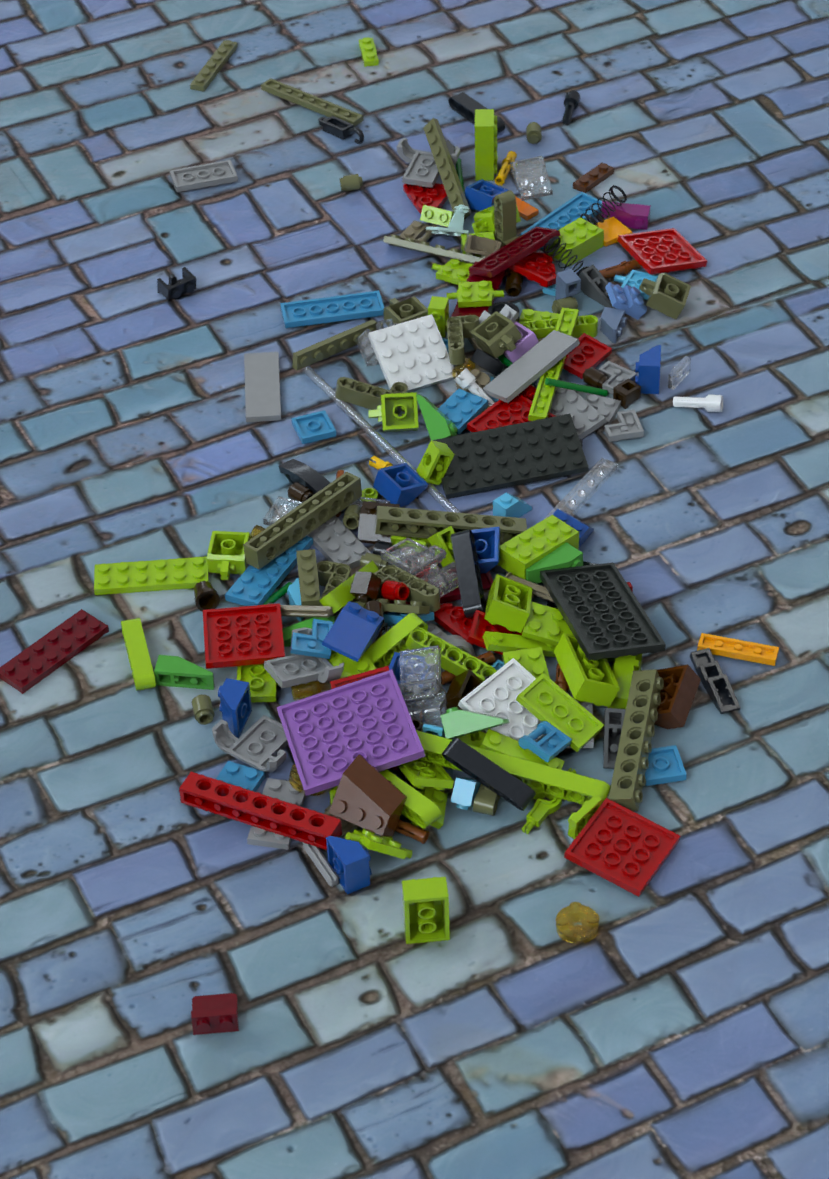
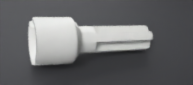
(466, 380)
(711, 403)

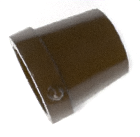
(205, 596)

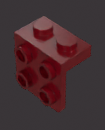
(214, 1013)

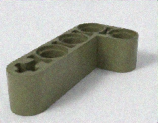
(505, 217)
(458, 329)
(365, 394)
(332, 575)
(419, 589)

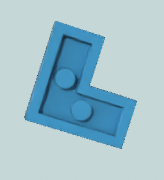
(312, 644)

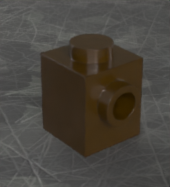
(365, 586)

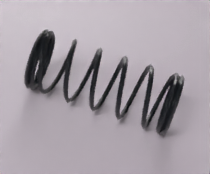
(612, 193)
(557, 244)

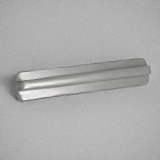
(322, 864)

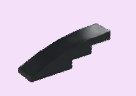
(304, 475)
(714, 681)

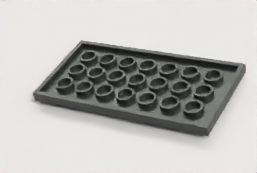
(513, 456)
(602, 611)

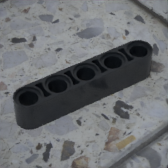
(466, 106)
(468, 572)
(488, 774)

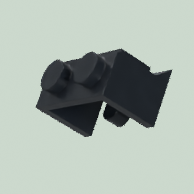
(177, 287)

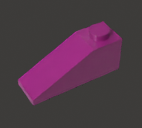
(630, 215)

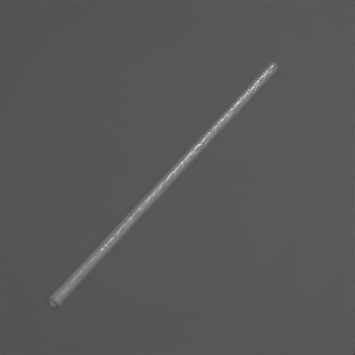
(377, 437)

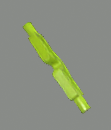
(541, 810)

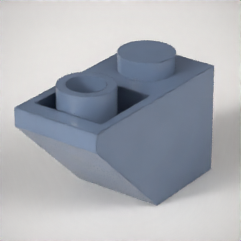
(567, 284)
(612, 323)

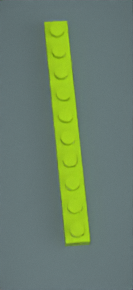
(545, 393)

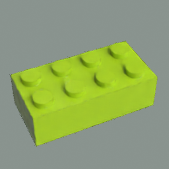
(485, 144)
(535, 544)
(587, 679)

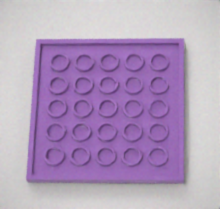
(349, 721)

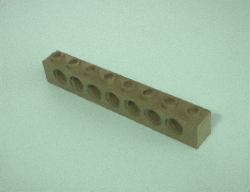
(302, 520)
(426, 523)
(636, 739)

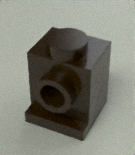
(627, 392)

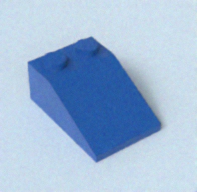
(353, 631)

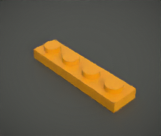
(739, 649)

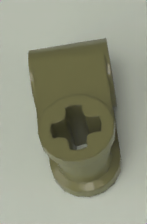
(485, 801)

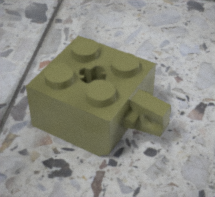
(666, 294)
(404, 310)
(496, 335)

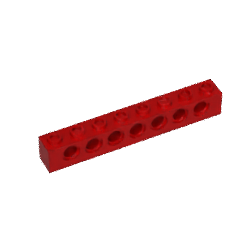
(259, 810)

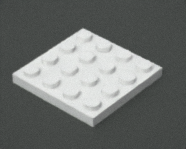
(412, 353)
(498, 698)

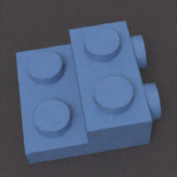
(627, 299)

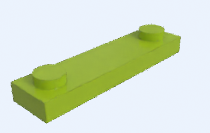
(510, 642)
(503, 744)

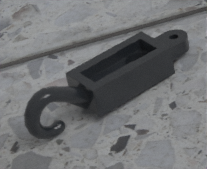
(340, 128)

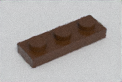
(593, 177)

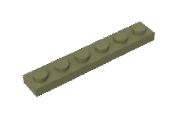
(213, 65)
(330, 346)

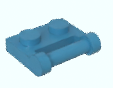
(548, 746)

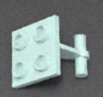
(455, 226)

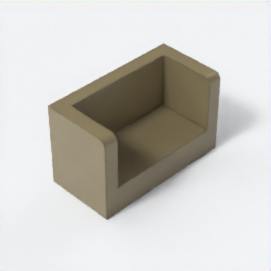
(481, 245)

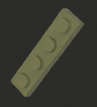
(308, 577)
(401, 606)

